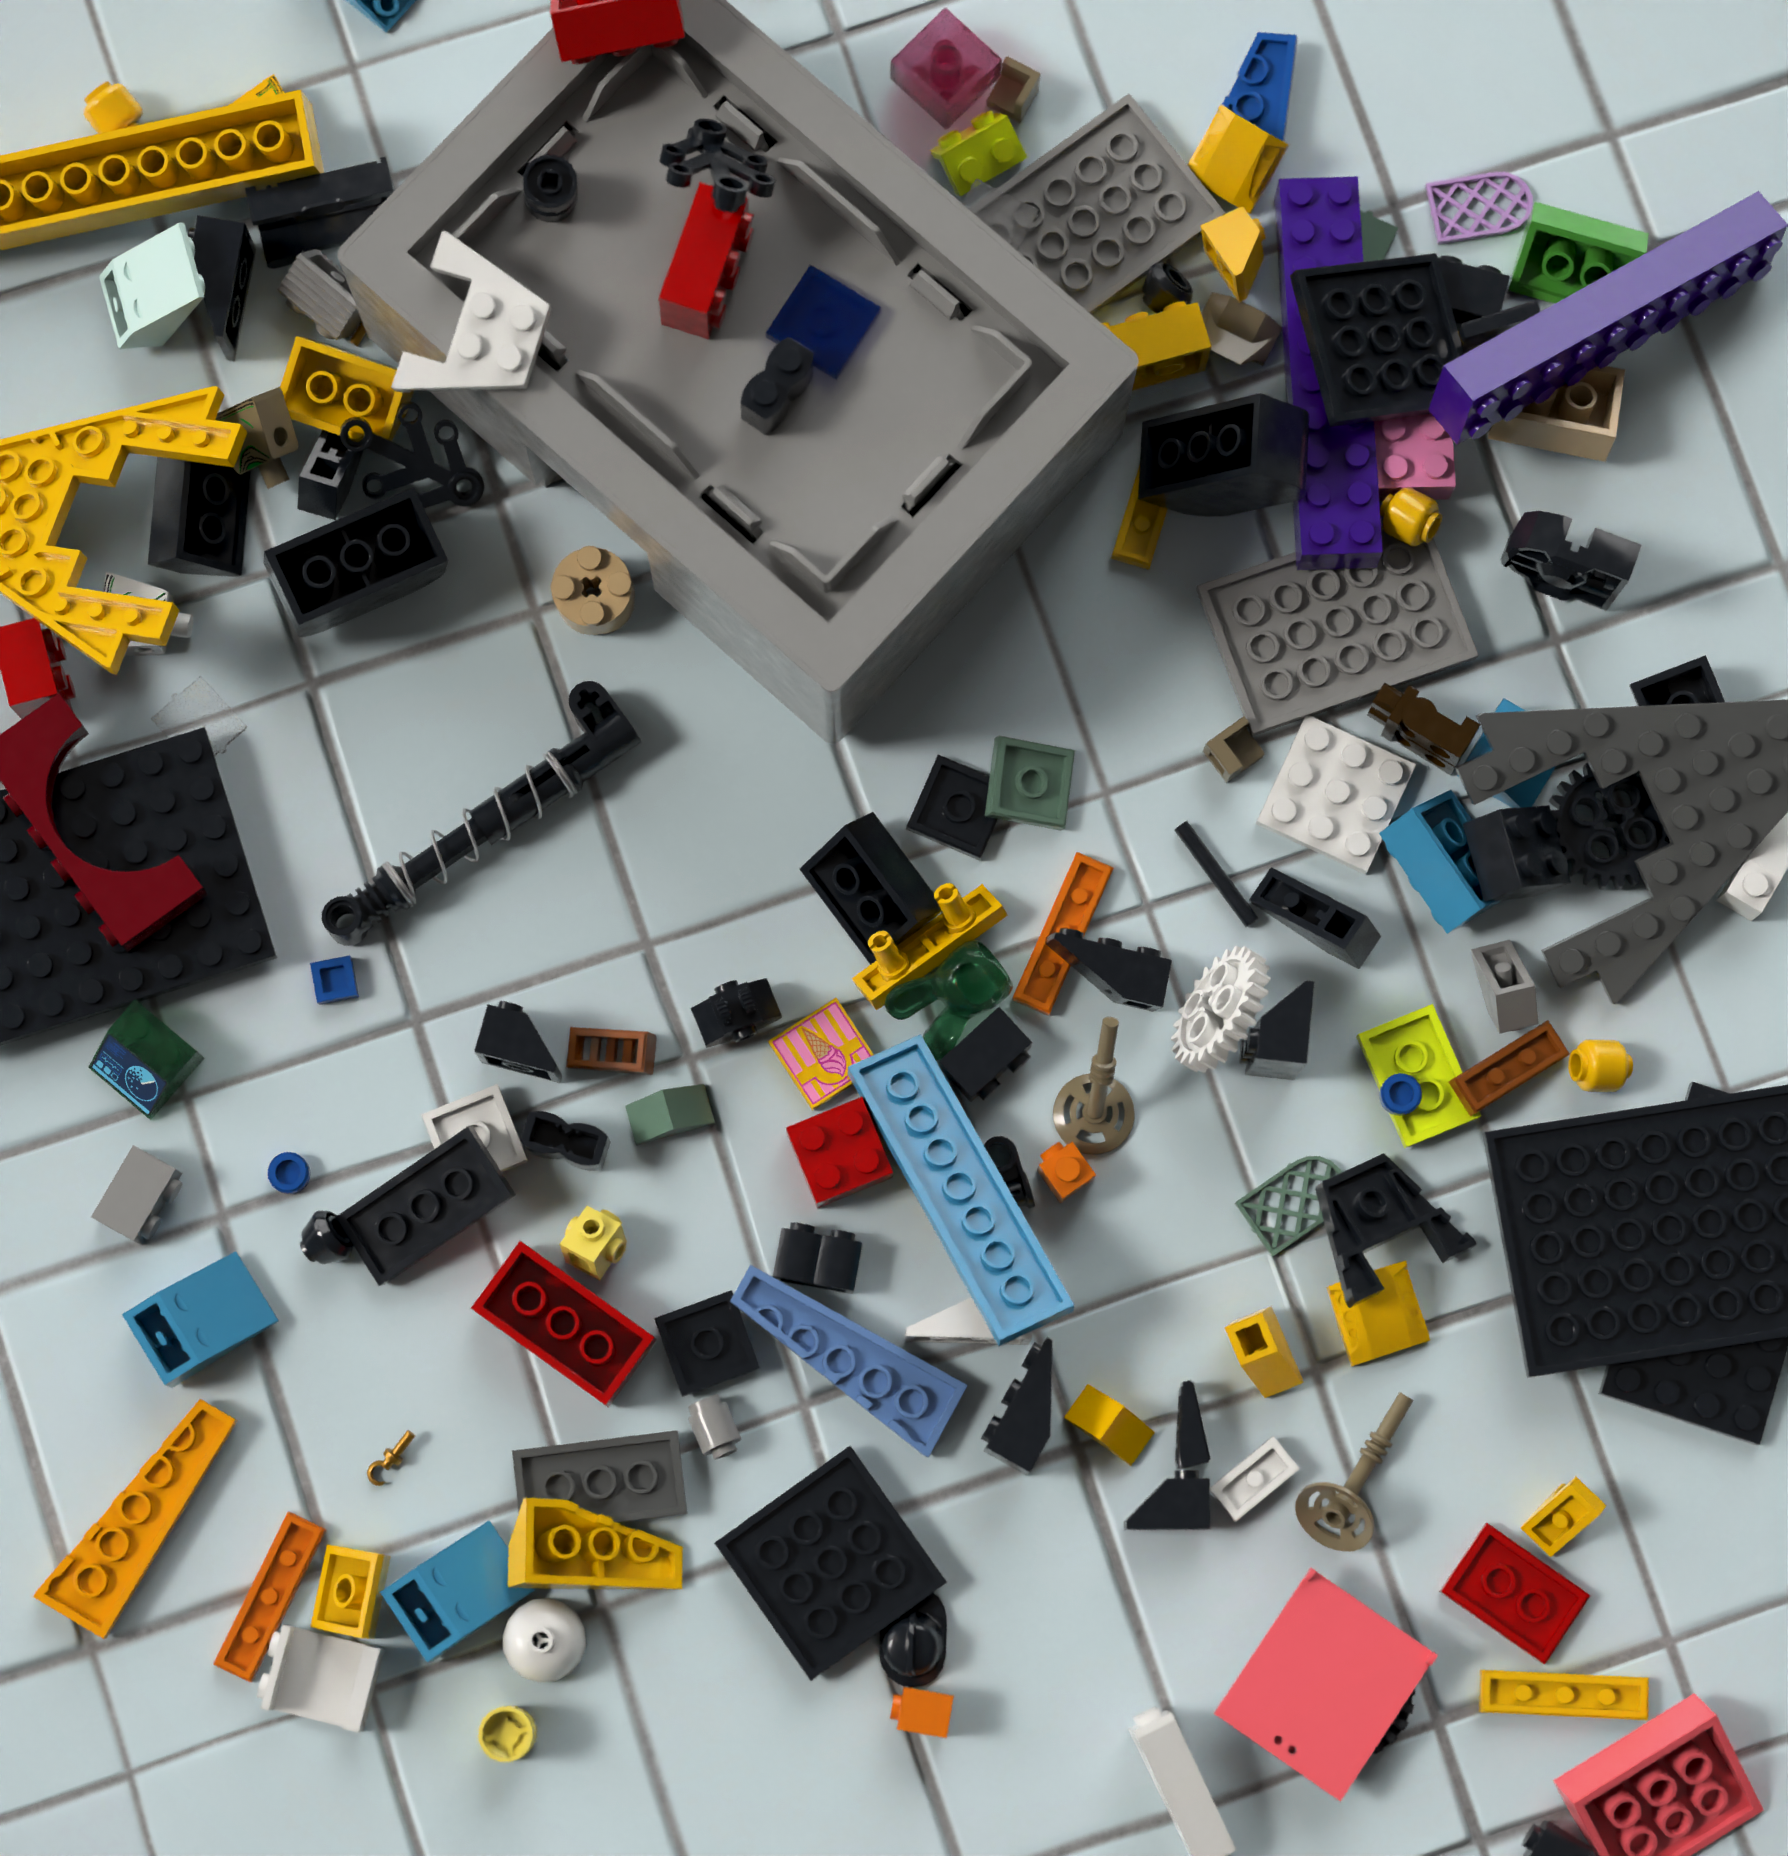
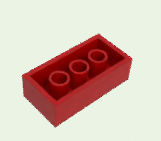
(564, 1324)

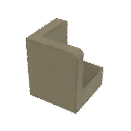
(1014, 90)
(1233, 750)

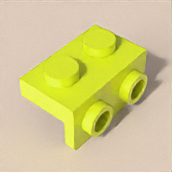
(979, 151)

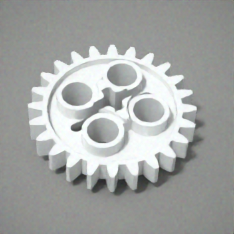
(1220, 1009)

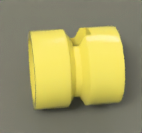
(507, 1733)

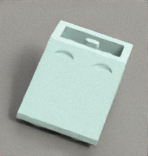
(152, 289)

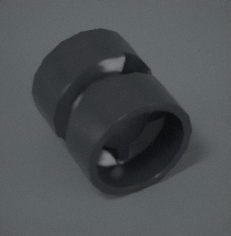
(550, 188)

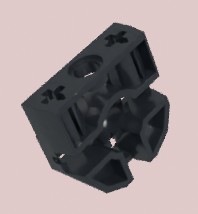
(1544, 558)

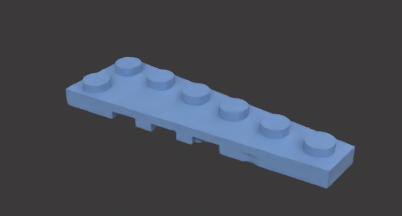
(879, 1376)

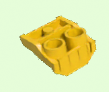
(1236, 159)
(1382, 1322)

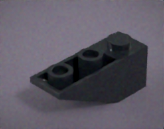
(1121, 974)

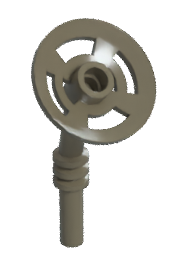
(1096, 1102)
(1342, 1504)

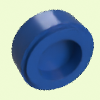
(1400, 1094)
(289, 1173)

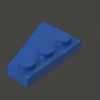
(1265, 83)

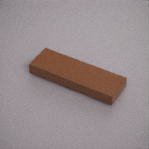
(1509, 1068)

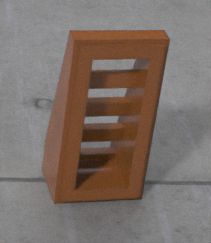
(645, 1051)

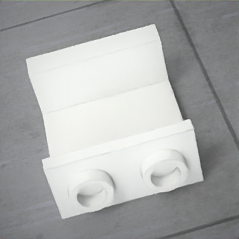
(320, 1677)

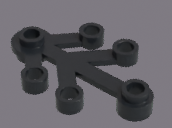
(711, 139)
(419, 463)

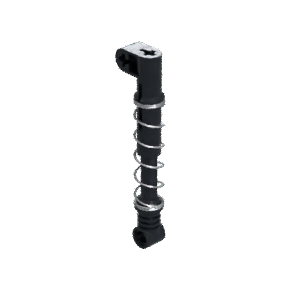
(494, 818)

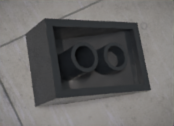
(225, 262)

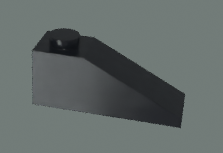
(327, 476)
(1317, 917)

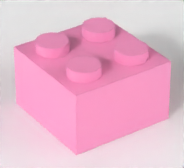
(1414, 455)

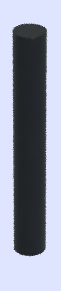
(1216, 874)

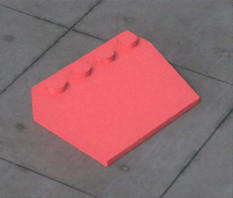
(1661, 1787)

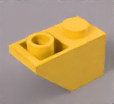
(1264, 1352)

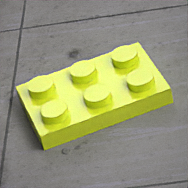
(1422, 1050)

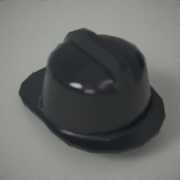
(915, 1644)

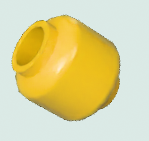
(111, 108)
(1410, 516)
(1600, 1065)

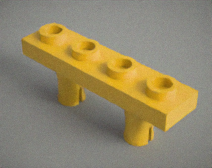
(929, 946)

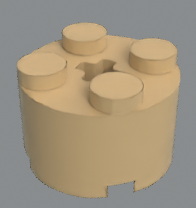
(592, 569)

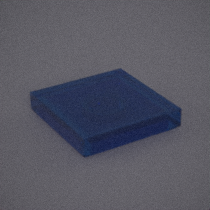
(825, 320)

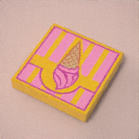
(819, 1052)

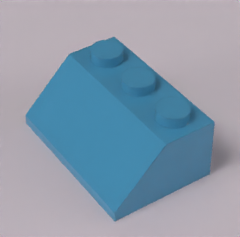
(1438, 860)

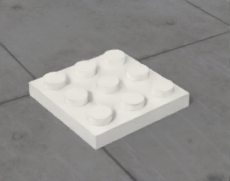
(1335, 794)

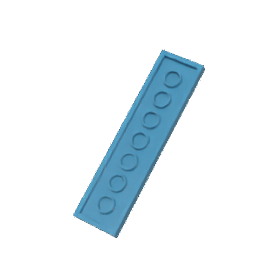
(960, 1190)

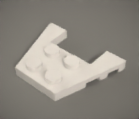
(494, 335)

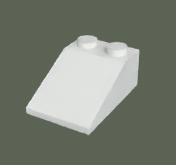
(957, 1325)

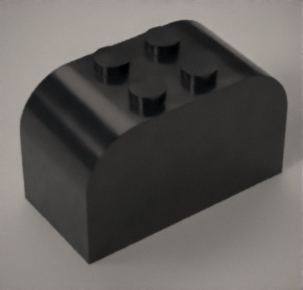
(1225, 457)
(356, 563)

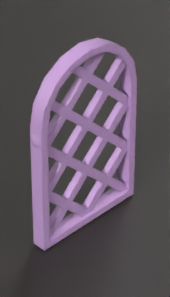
(1482, 178)

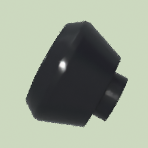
(1165, 286)
(325, 1239)

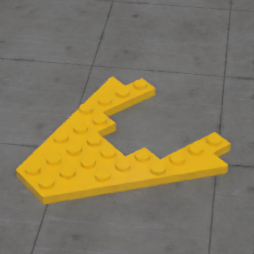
(37, 490)

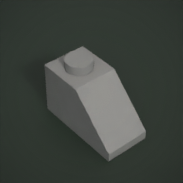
(1505, 986)

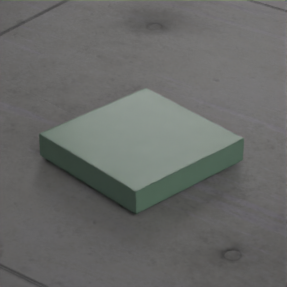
(1029, 783)

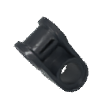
(1013, 1172)

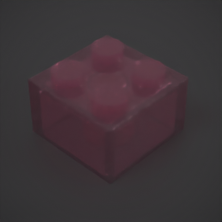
(945, 68)

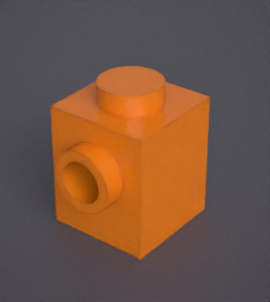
(1065, 1170)
(922, 1711)

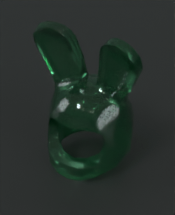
(965, 982)

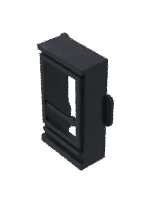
(317, 209)

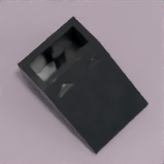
(1026, 1423)

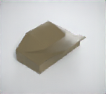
(1239, 330)

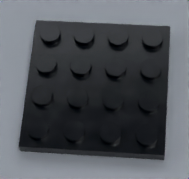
(1377, 335)
(830, 1563)

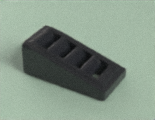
(1190, 1435)

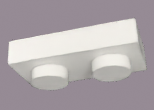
(1254, 1478)

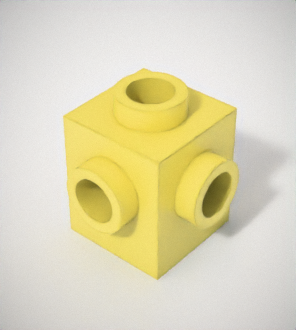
(593, 1241)

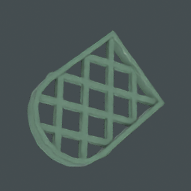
(1256, 1228)

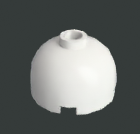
(565, 1640)

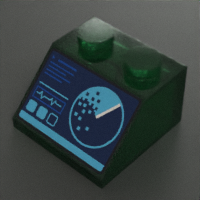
(144, 1059)

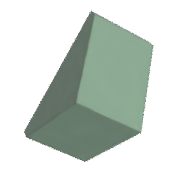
(669, 1113)

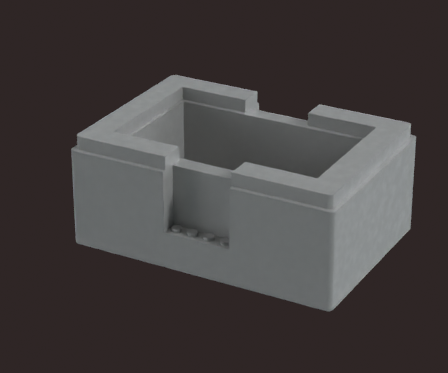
(962, 362)

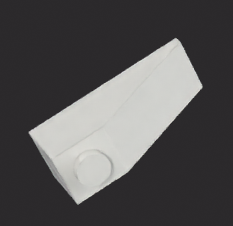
(1758, 875)

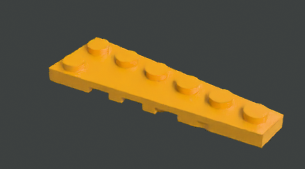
(117, 1550)

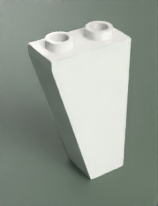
(1180, 1784)

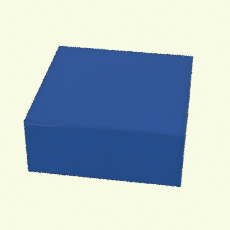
(334, 980)

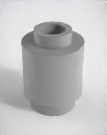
(714, 1427)

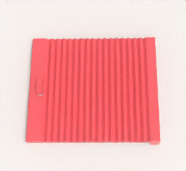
(1325, 1684)

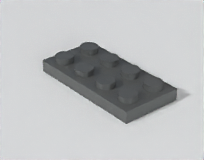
(610, 1477)

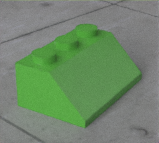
(1569, 252)

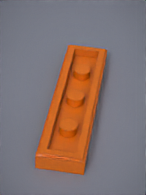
(1071, 910)
(269, 1596)

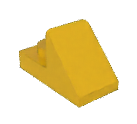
(1563, 1516)

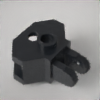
(736, 1012)

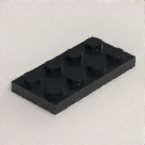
(425, 1206)

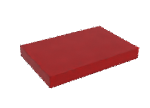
(1514, 1593)

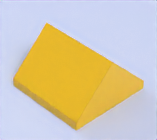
(350, 1592)

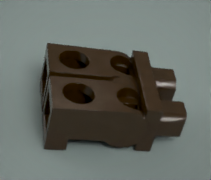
(1421, 727)

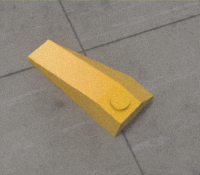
(576, 1549)

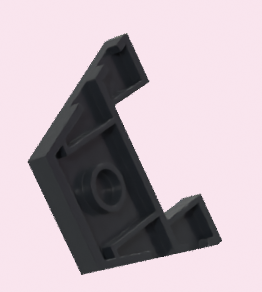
(1371, 1208)

